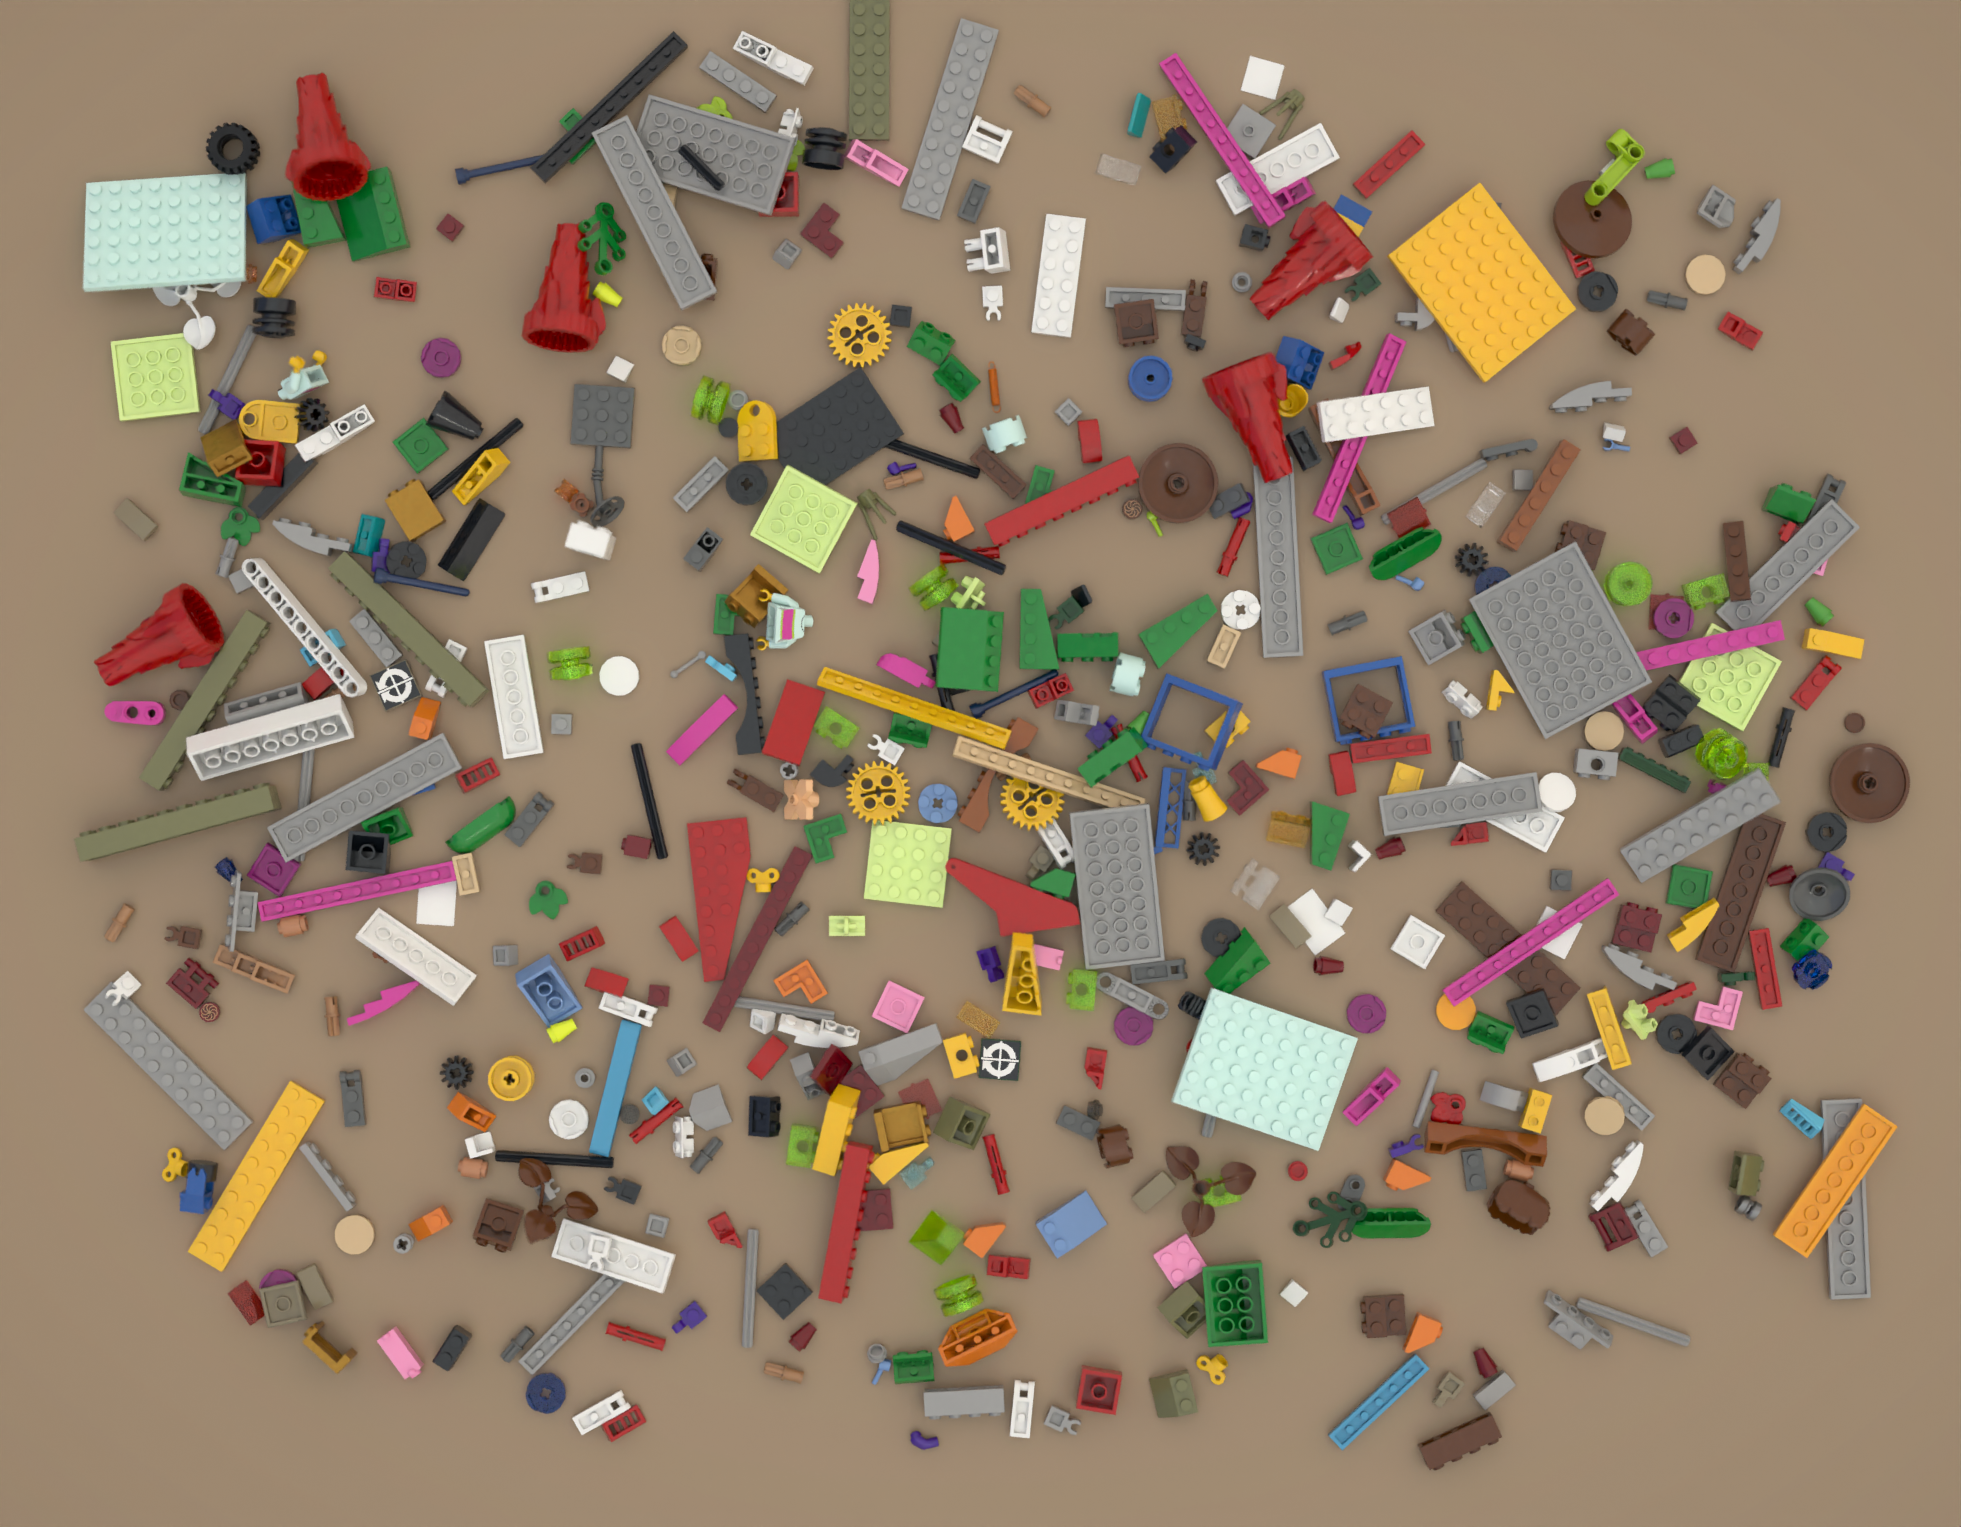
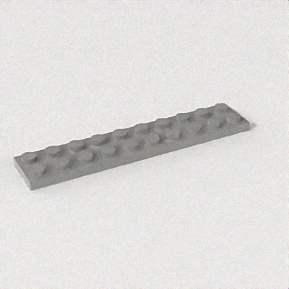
(950, 119)
(654, 212)
(1278, 566)
(364, 797)
(170, 1067)
(1849, 1230)

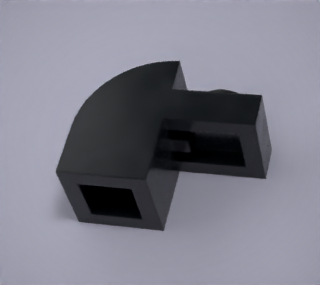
(831, 777)

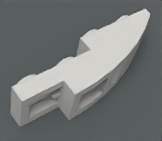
(772, 58)
(335, 434)
(818, 1035)
(1570, 1060)
(1625, 1170)

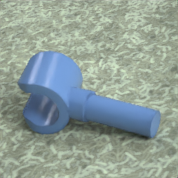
(1616, 446)
(1417, 584)
(885, 1365)

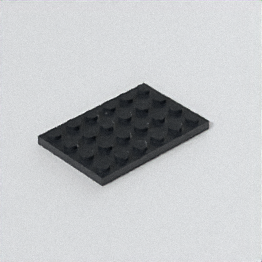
(836, 429)

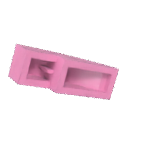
(875, 162)
(870, 574)

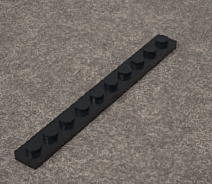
(609, 107)

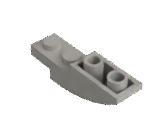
(1764, 231)
(1582, 397)
(305, 537)
(1630, 966)

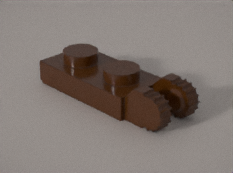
(1194, 311)
(757, 791)

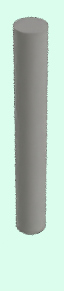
(1425, 1098)

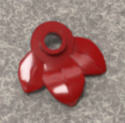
(1445, 1110)

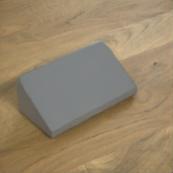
(1494, 1389)

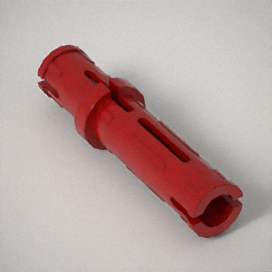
(1235, 542)
(991, 552)
(1133, 763)
(656, 1120)
(1002, 1187)
(612, 1330)

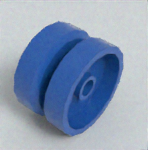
(1146, 390)

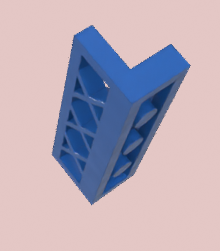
(1163, 804)

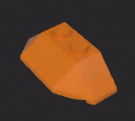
(976, 1337)

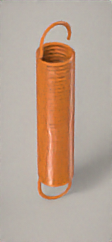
(994, 387)

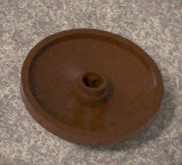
(1589, 228)
(1181, 464)
(1887, 783)

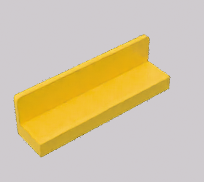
(1609, 1028)

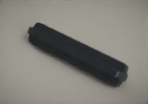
(701, 167)

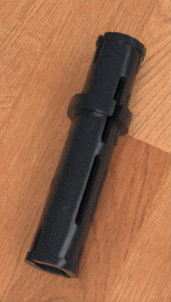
(949, 704)
(1787, 714)

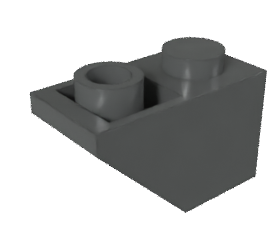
(703, 549)

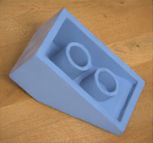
(548, 990)
(1071, 1224)

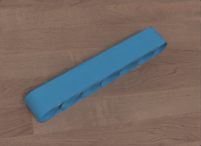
(615, 1088)

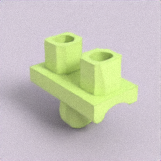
(972, 596)
(846, 925)
(1636, 1019)

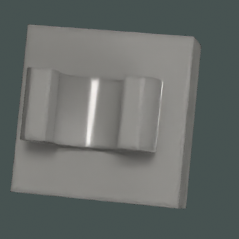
(549, 1193)

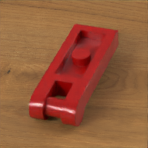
(1815, 683)
(1667, 997)

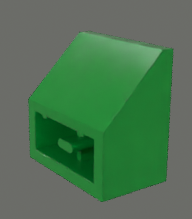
(1788, 503)
(1055, 881)

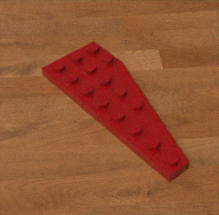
(719, 872)

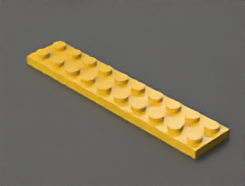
(256, 1176)

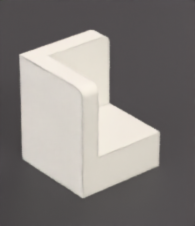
(480, 1144)

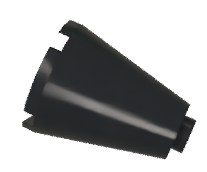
(454, 418)

